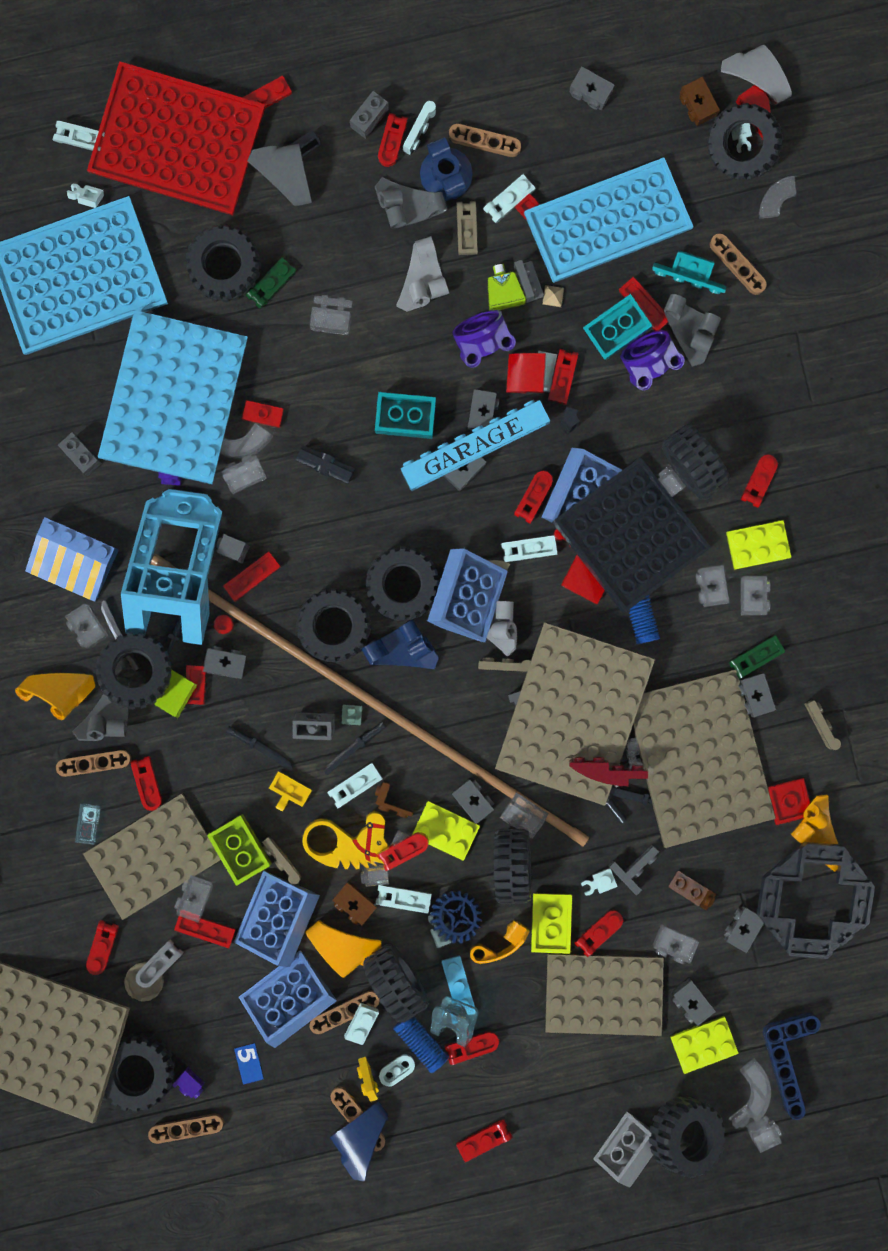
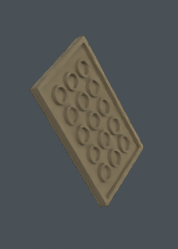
(152, 856)
(604, 994)

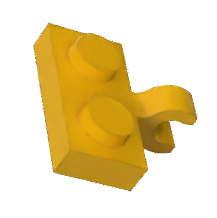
(289, 790)
(369, 1086)

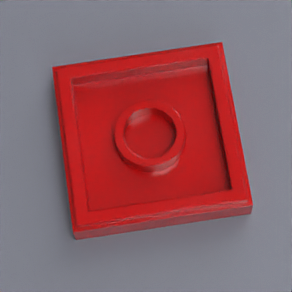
(789, 800)

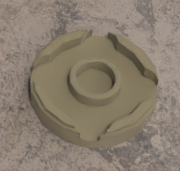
(138, 992)

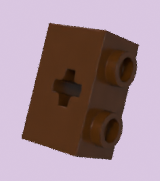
(700, 92)
(352, 893)

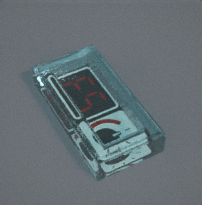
(87, 824)

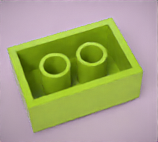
(239, 849)

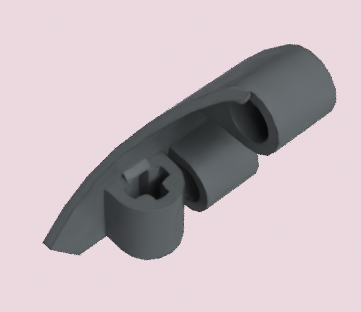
(284, 170)
(408, 205)
(691, 328)
(104, 720)

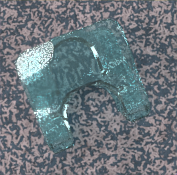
(457, 1016)

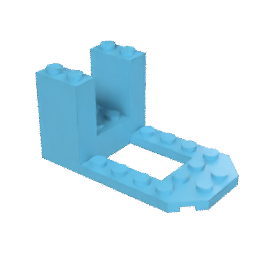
(166, 588)

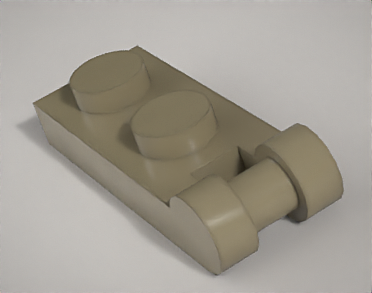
(467, 228)
(505, 665)
(822, 725)
(282, 861)

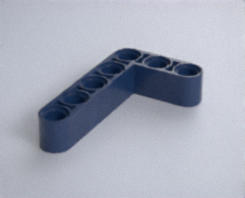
(785, 1061)

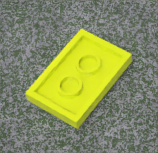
(758, 545)
(447, 830)
(551, 923)
(704, 1044)

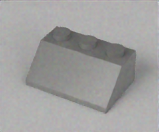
(626, 1150)

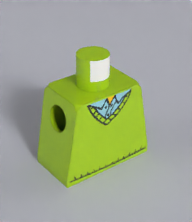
(504, 290)

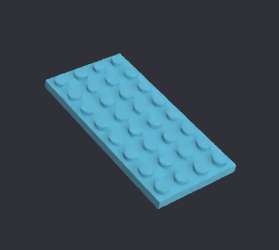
(608, 220)

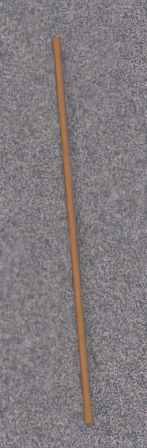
(572, 832)

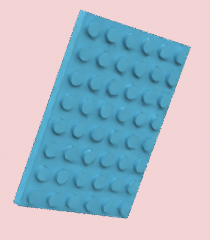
(78, 275)
(173, 397)

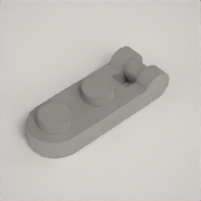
(157, 965)

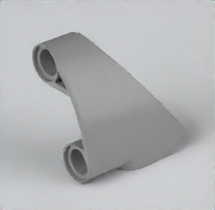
(760, 69)
(423, 278)
(502, 629)

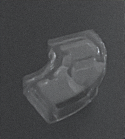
(776, 196)

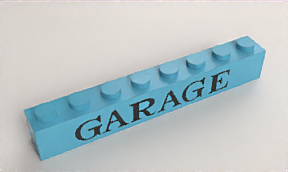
(476, 445)

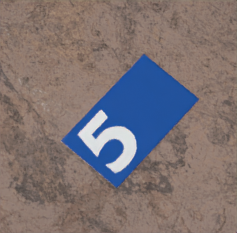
(248, 1063)

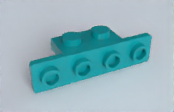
(691, 269)

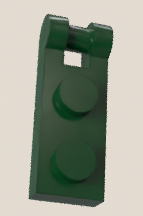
(271, 282)
(758, 656)

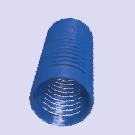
(640, 619)
(427, 1056)

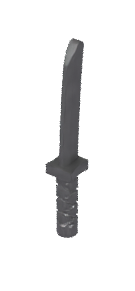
(115, 631)

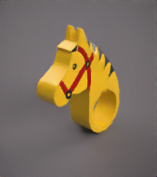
(351, 851)

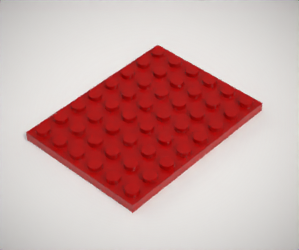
(176, 138)

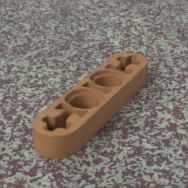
(483, 144)
(740, 262)
(93, 763)
(343, 1009)
(338, 1103)
(186, 1129)

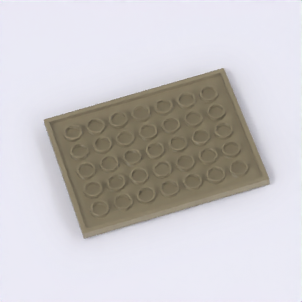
(571, 705)
(701, 759)
(56, 1042)

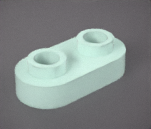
(398, 1071)

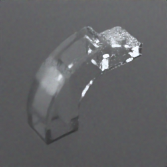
(250, 444)
(759, 1097)

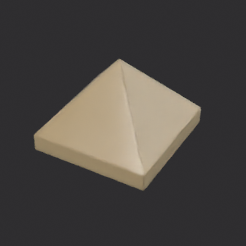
(553, 296)

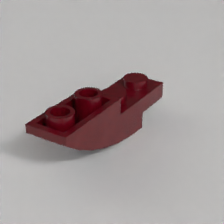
(599, 770)

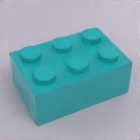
(618, 327)
(405, 415)

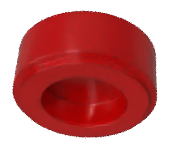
(223, 624)

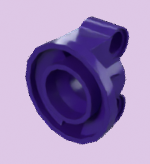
(482, 336)
(650, 358)

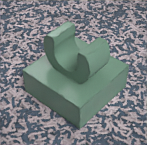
(351, 714)

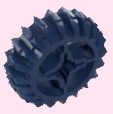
(448, 913)

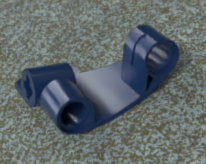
(402, 648)
(358, 1140)

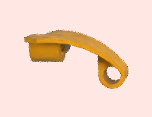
(60, 690)
(817, 825)
(515, 934)
(340, 949)

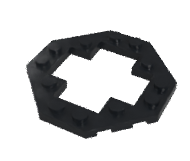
(792, 869)

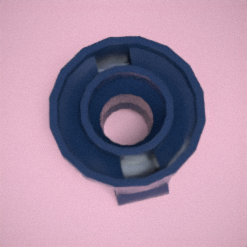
(452, 184)

